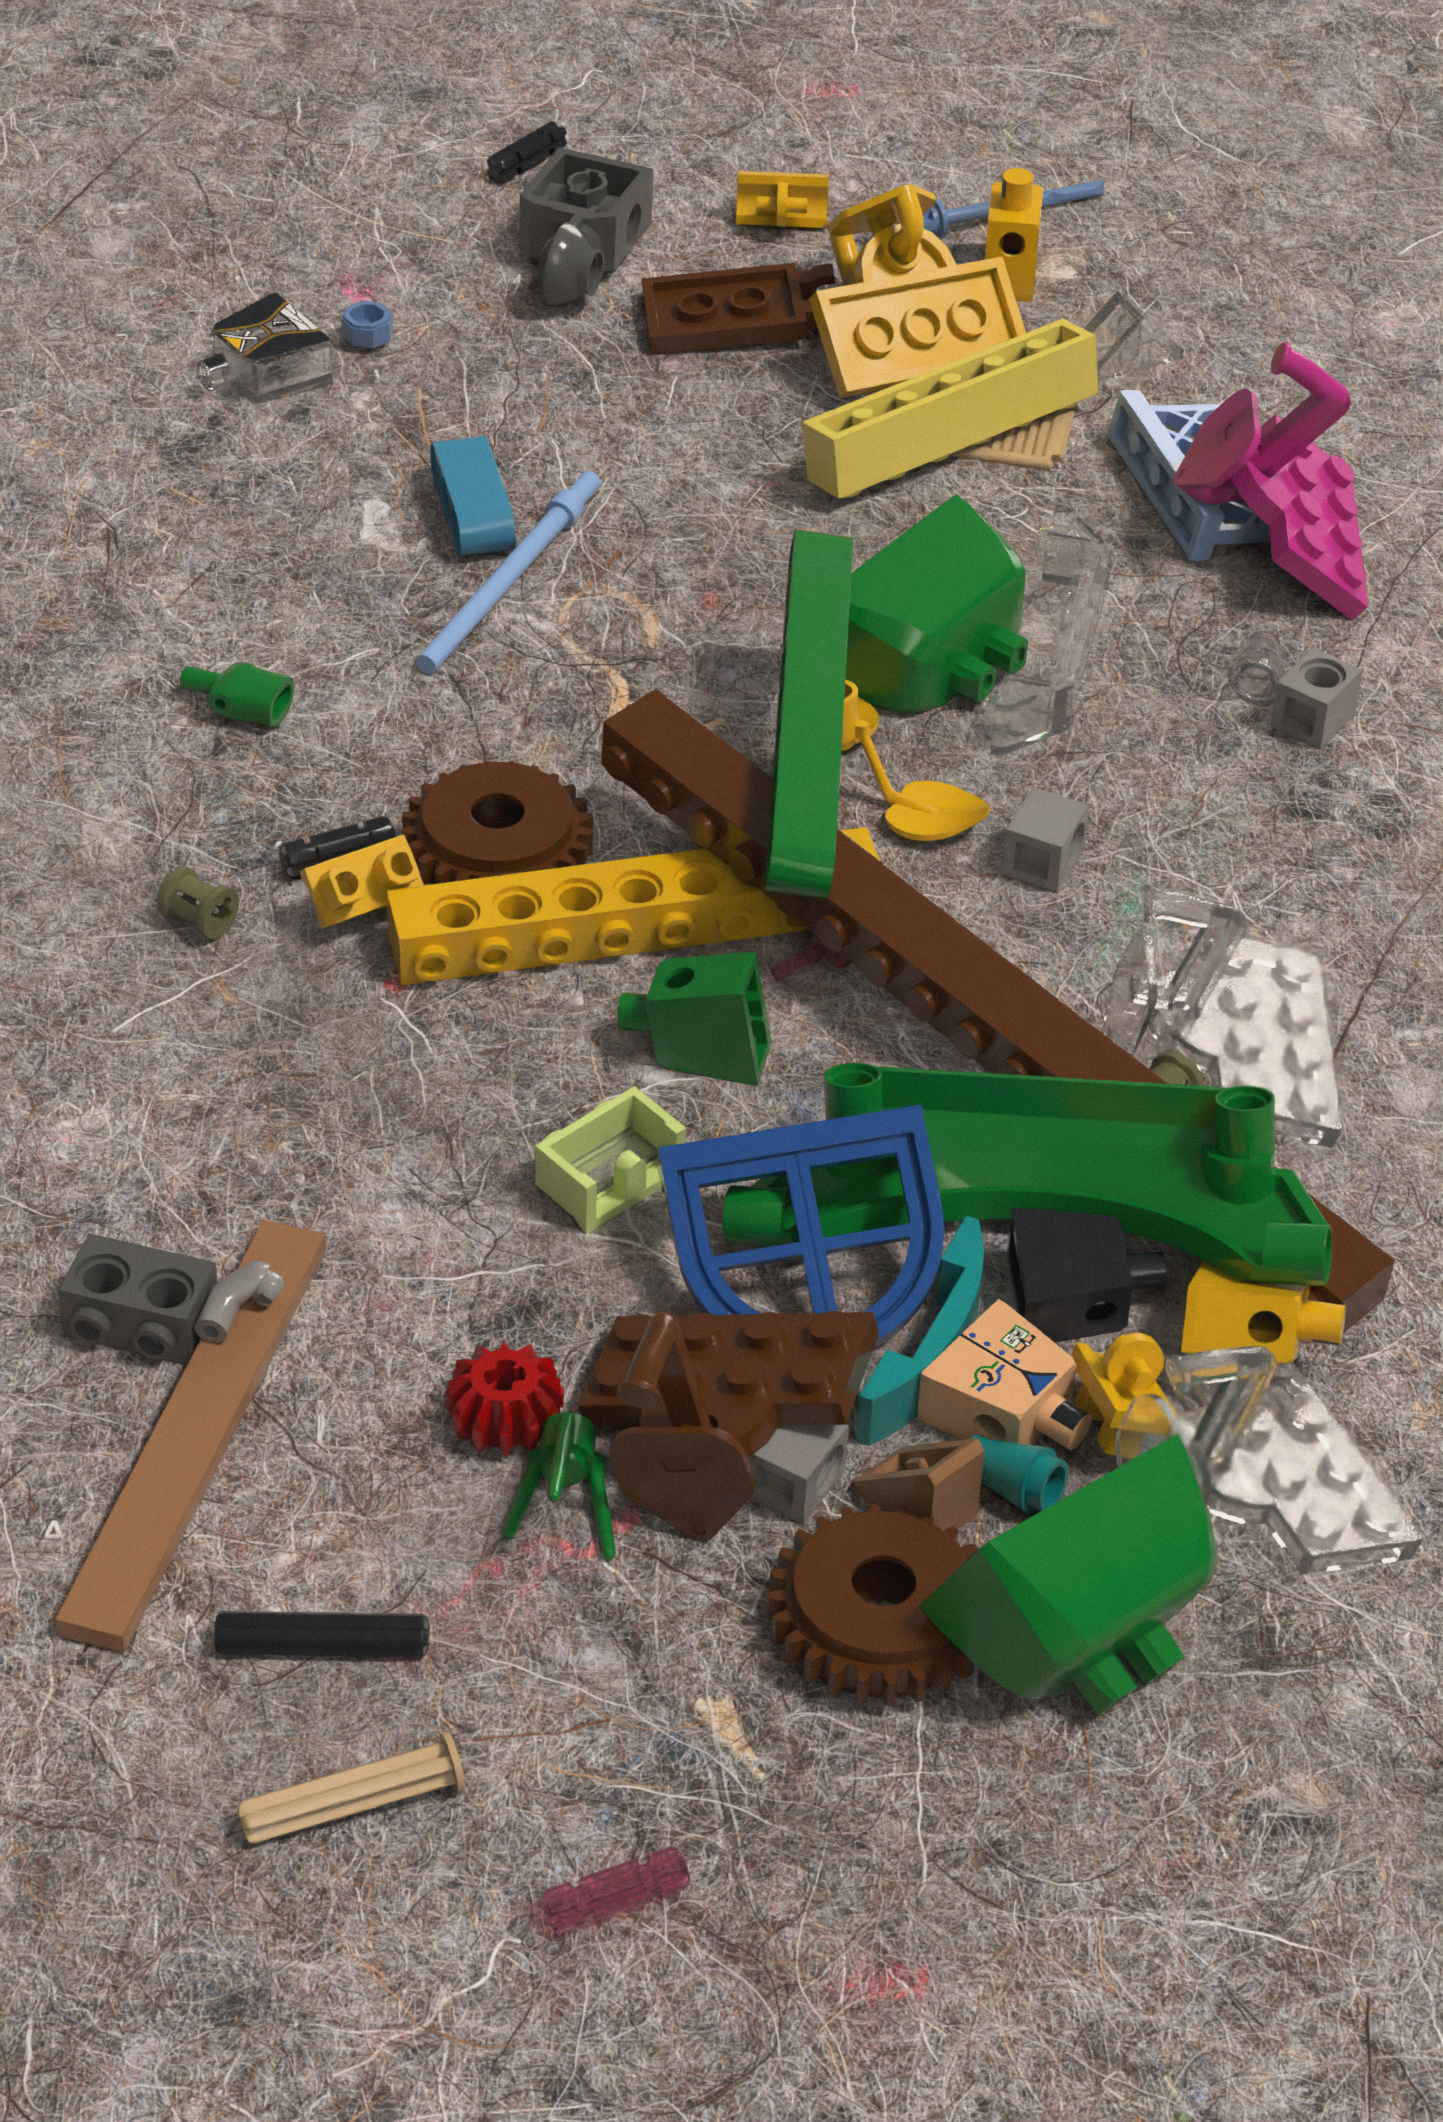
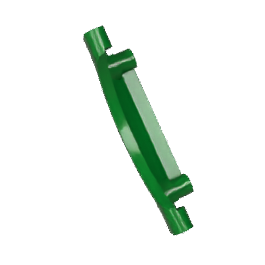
(1156, 1156)

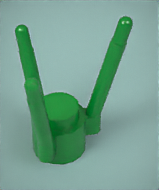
(565, 1458)

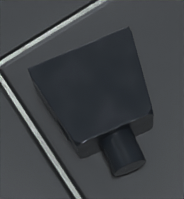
(1075, 1272)

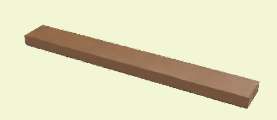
(185, 1451)

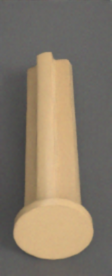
(352, 1791)

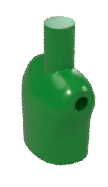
(243, 692)

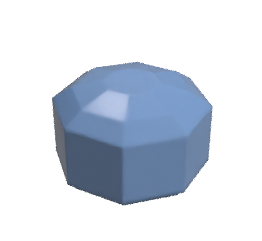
(367, 324)

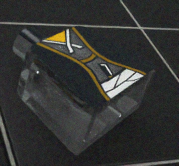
(267, 353)

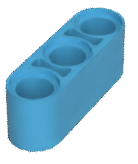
(472, 496)

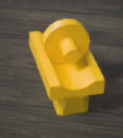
(782, 199)
(360, 880)
(1115, 1379)

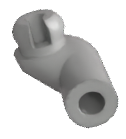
(231, 1292)

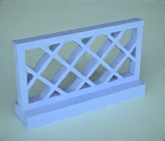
(1153, 459)

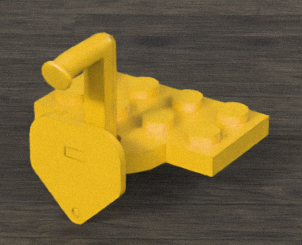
(905, 297)

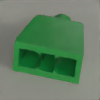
(704, 1016)

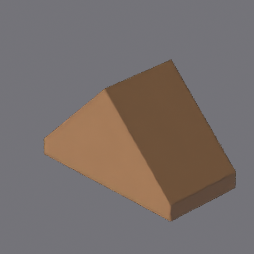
(928, 1480)

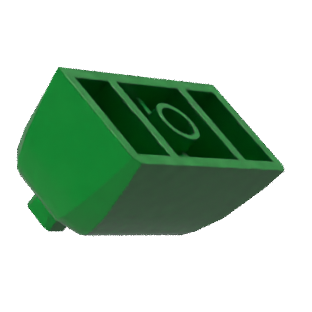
(936, 613)
(1086, 1584)

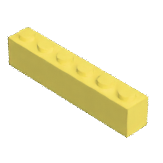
(950, 408)

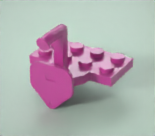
(1287, 480)

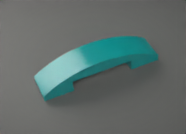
(893, 1389)

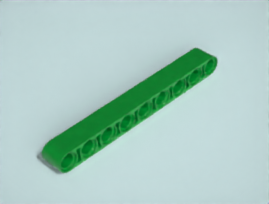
(810, 717)

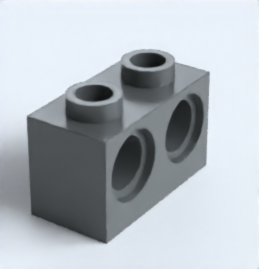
(135, 1298)

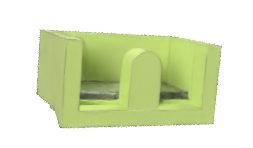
(606, 1158)

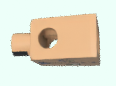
(1003, 1384)

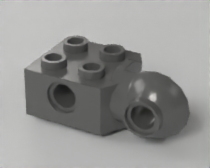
(582, 220)

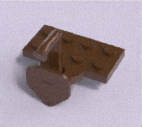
(713, 1397)

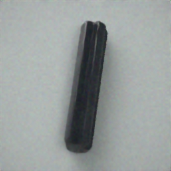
(322, 1634)

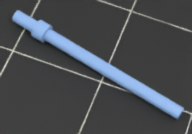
(561, 514)

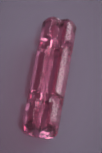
(615, 1889)

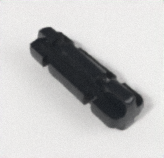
(526, 152)
(332, 844)

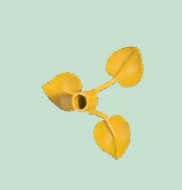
(923, 807)

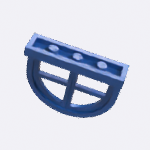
(795, 1152)

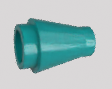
(1023, 1473)

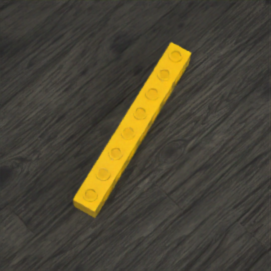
(578, 914)

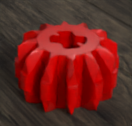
(503, 1397)

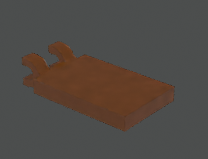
(732, 307)

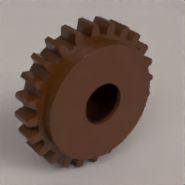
(496, 823)
(825, 1612)

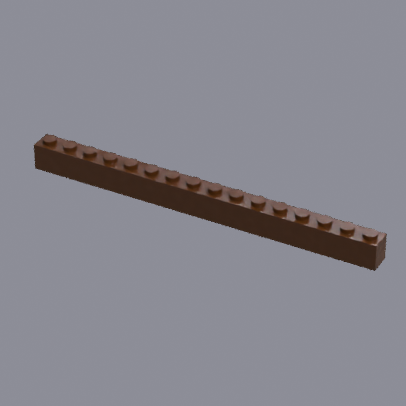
(906, 940)

